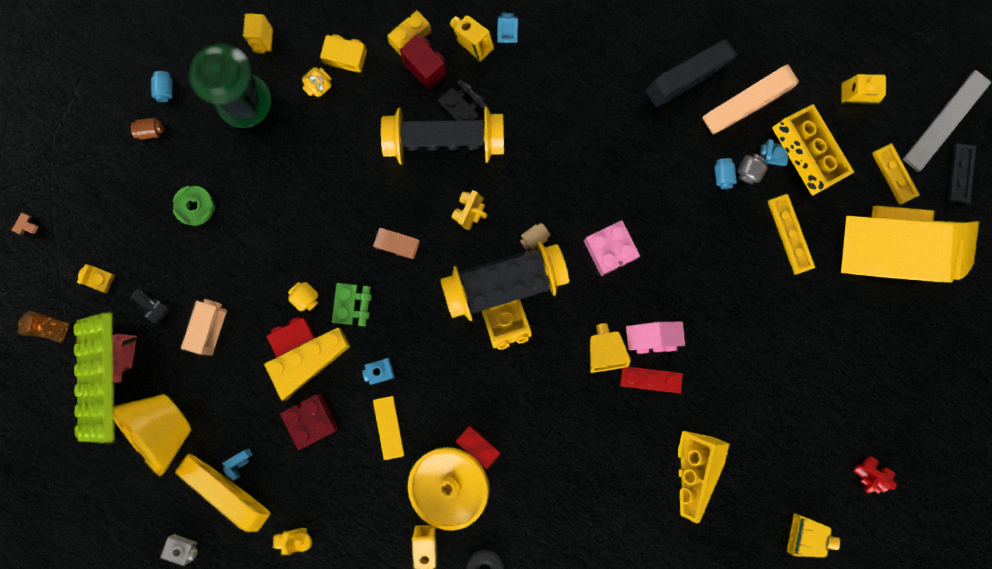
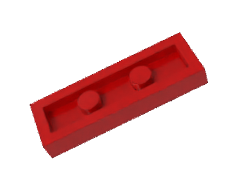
(651, 379)

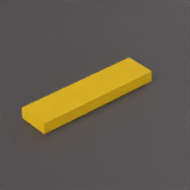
(791, 234)

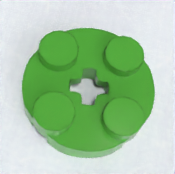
(204, 207)

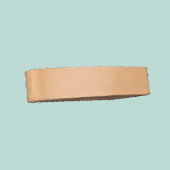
(751, 99)

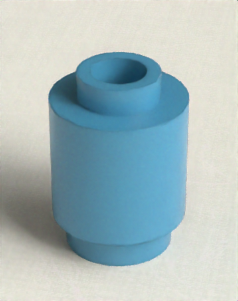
(161, 86)
(725, 173)

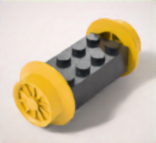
(433, 134)
(505, 280)

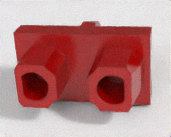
(873, 478)

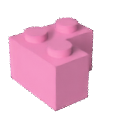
(659, 336)

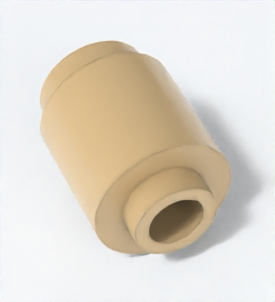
(534, 234)

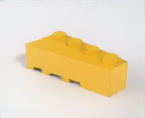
(300, 365)

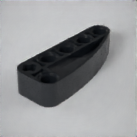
(690, 73)

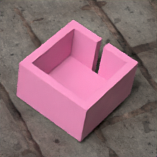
(611, 247)

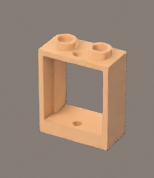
(204, 327)

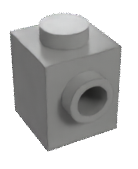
(179, 550)

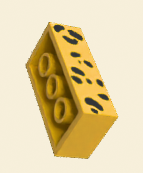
(812, 149)

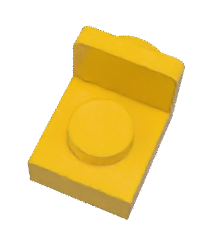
(95, 278)

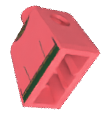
(122, 354)

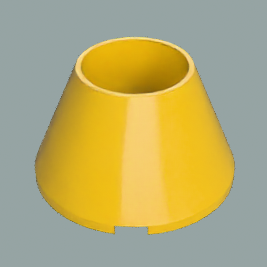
(153, 429)

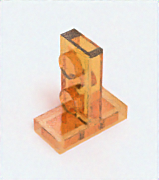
(42, 326)

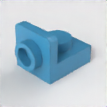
(507, 28)
(774, 153)
(239, 460)

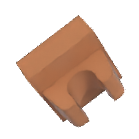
(23, 223)

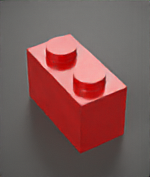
(290, 336)
(478, 447)

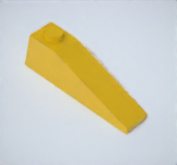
(700, 468)

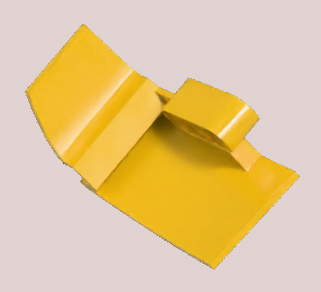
(908, 245)

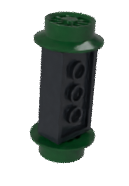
(224, 78)

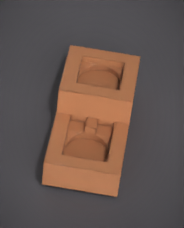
(396, 243)

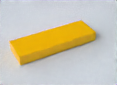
(895, 174)
(388, 428)

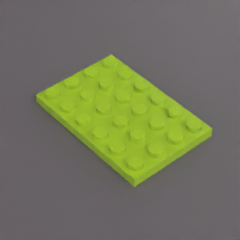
(94, 378)

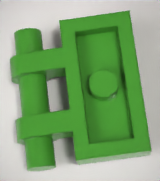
(345, 303)

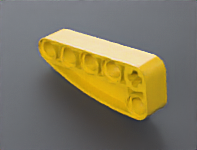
(223, 494)

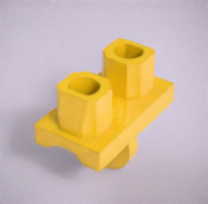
(472, 211)
(293, 541)

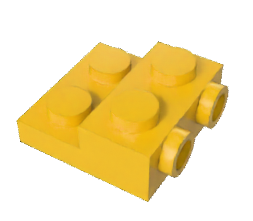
(507, 324)

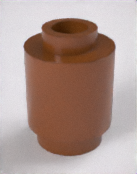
(146, 128)

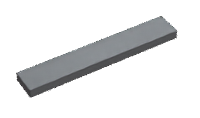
(946, 121)

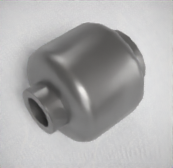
(752, 169)

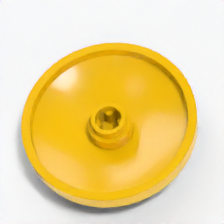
(448, 488)

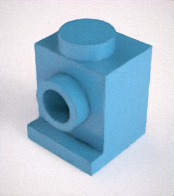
(385, 368)

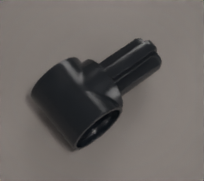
(154, 309)

